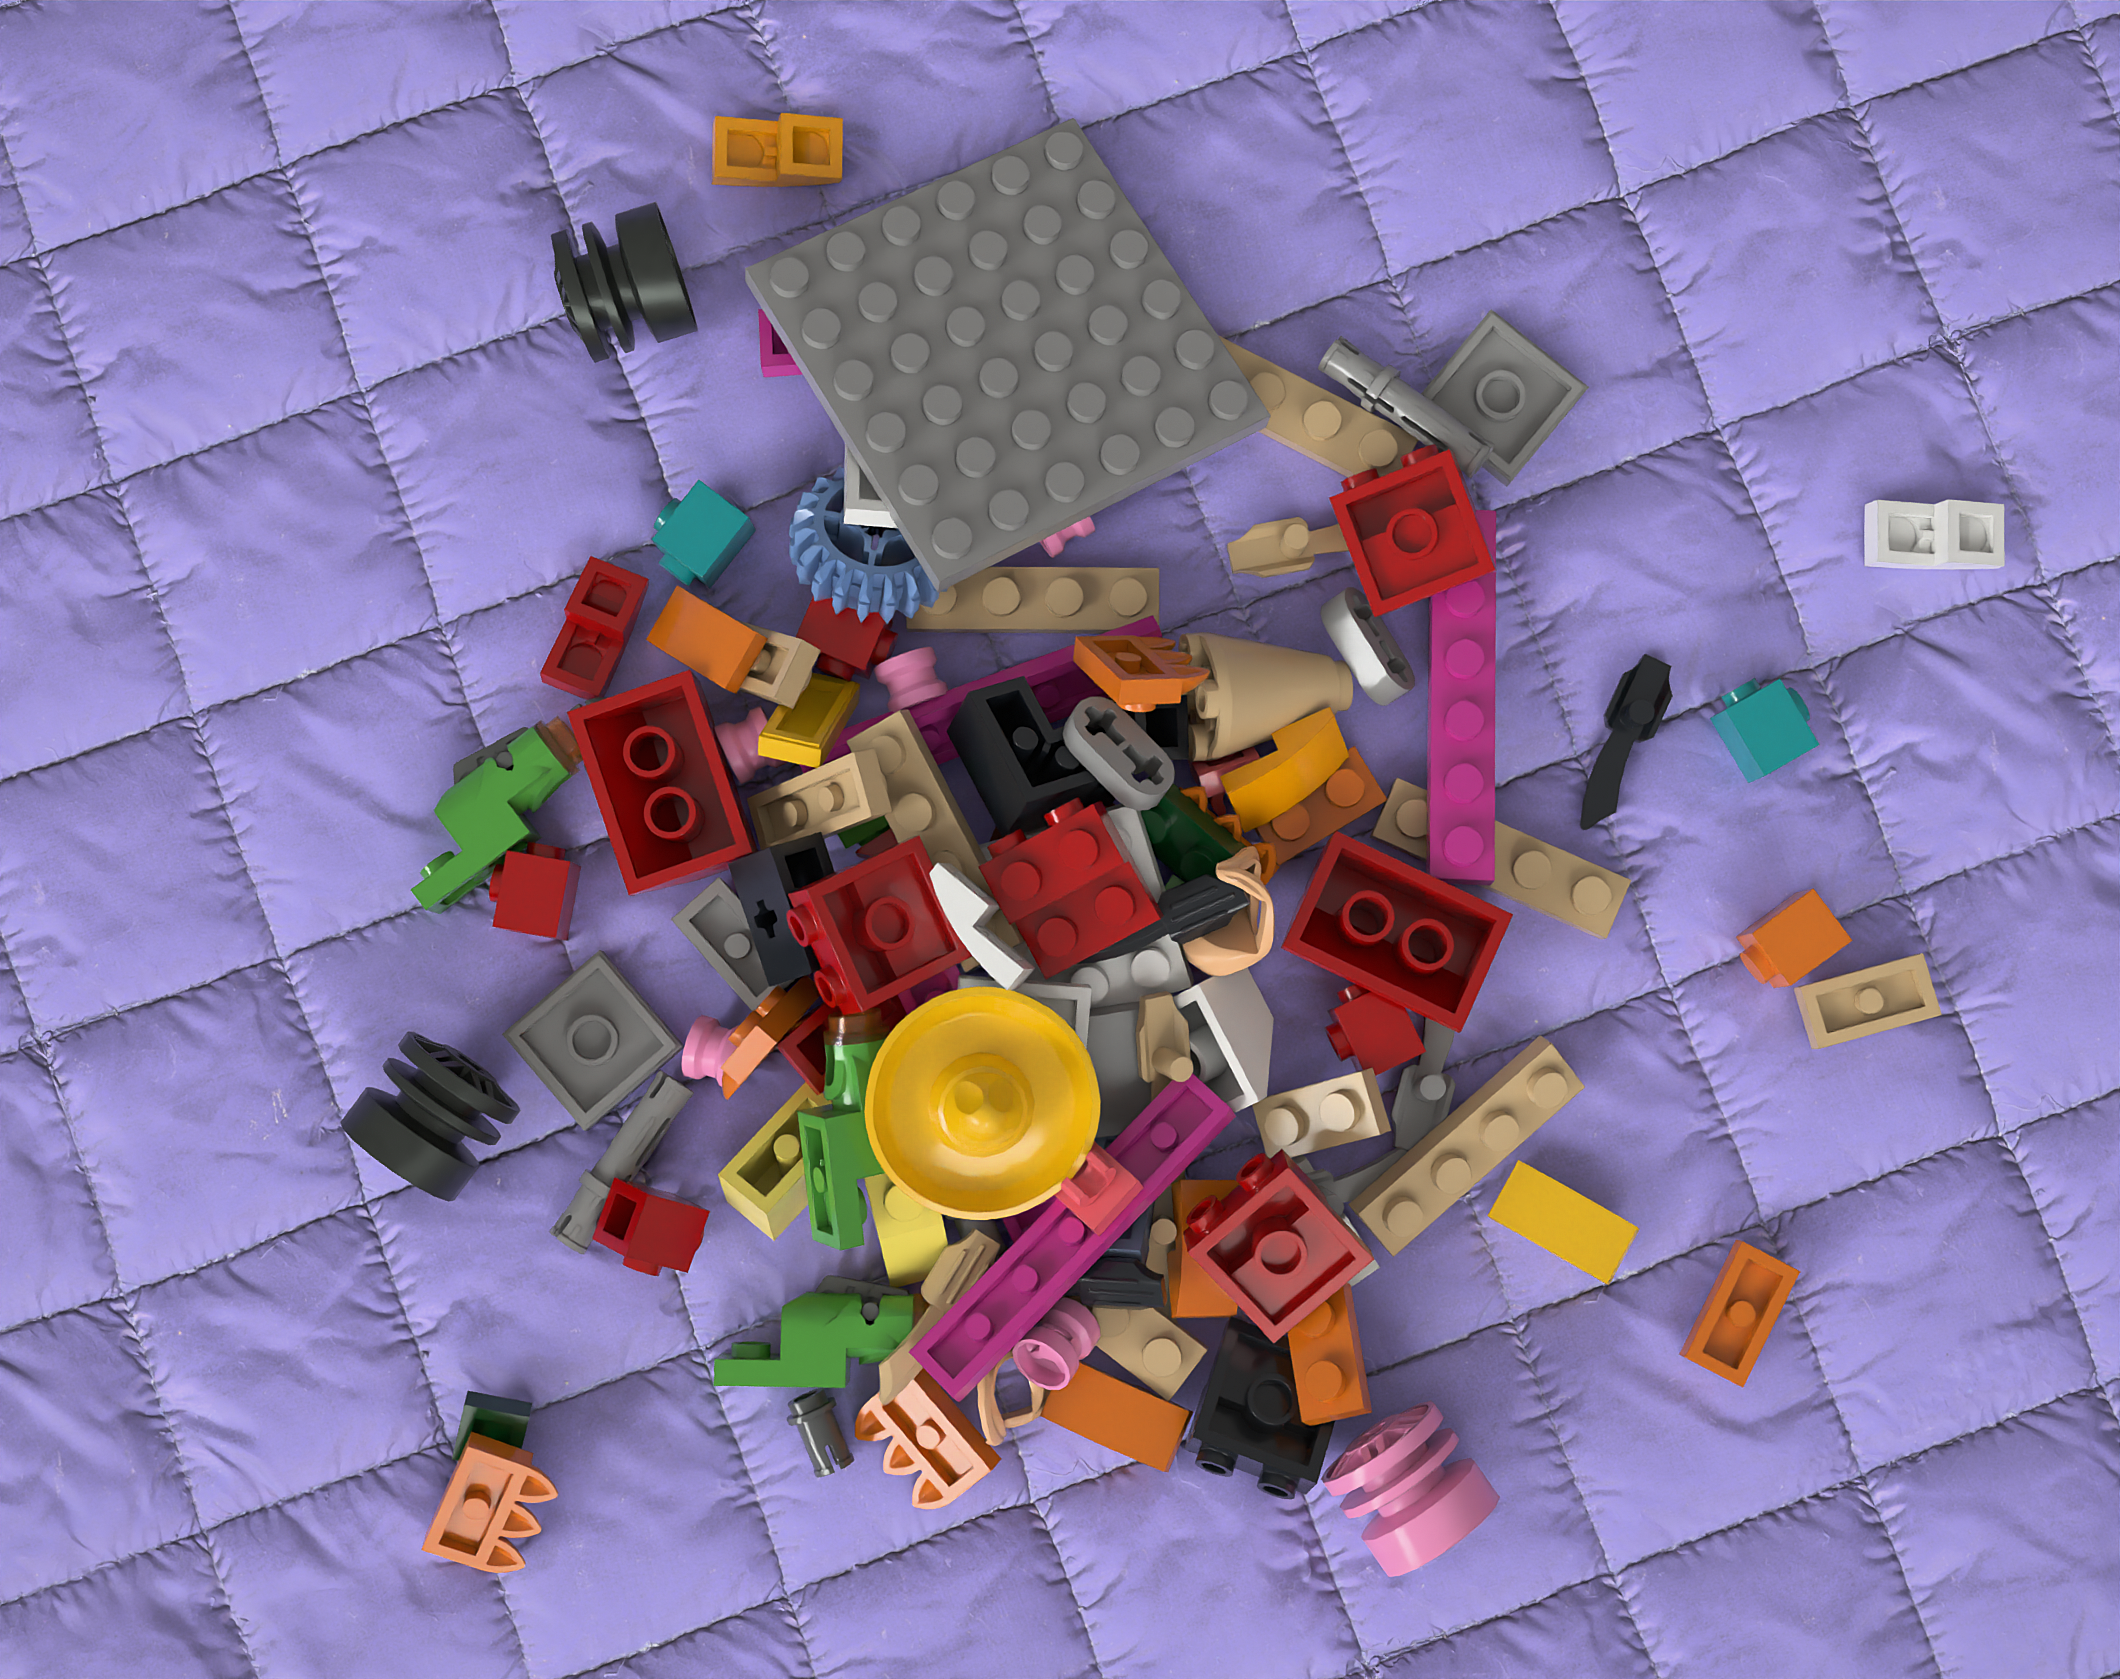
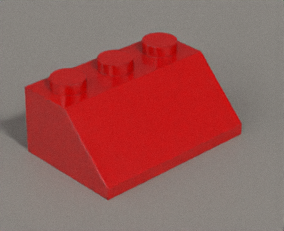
(662, 784)
(1396, 931)

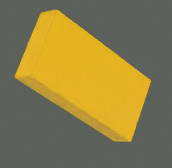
(813, 725)

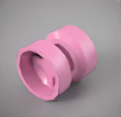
(1055, 1345)

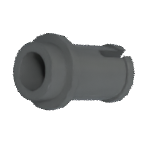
(819, 1428)

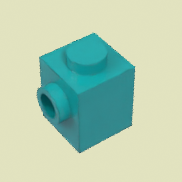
(700, 535)
(1764, 727)

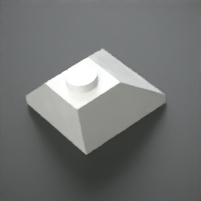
(1229, 1037)

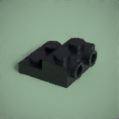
(1253, 1416)

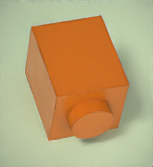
(1791, 940)

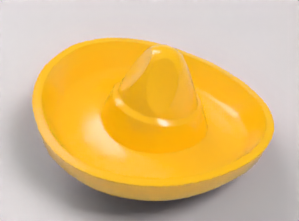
(981, 1103)

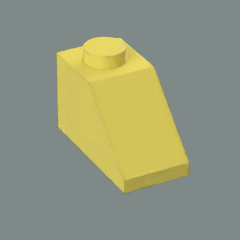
(768, 1172)
(906, 1230)

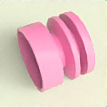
(1418, 1501)

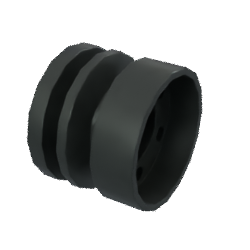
(623, 282)
(424, 1124)

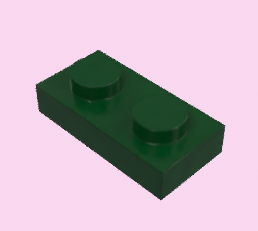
(1186, 836)

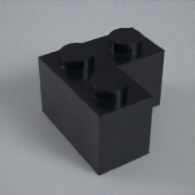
(1019, 758)

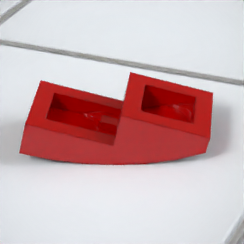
(595, 629)

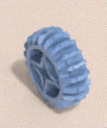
(844, 567)

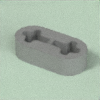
(1367, 647)
(1118, 753)

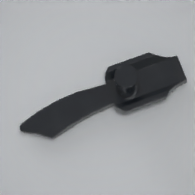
(1631, 716)
(1188, 913)
(1120, 1285)

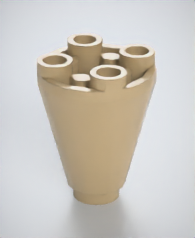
(1255, 691)

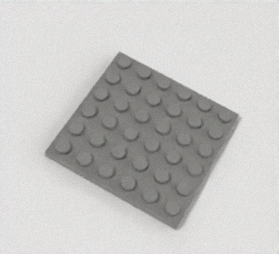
(1005, 352)

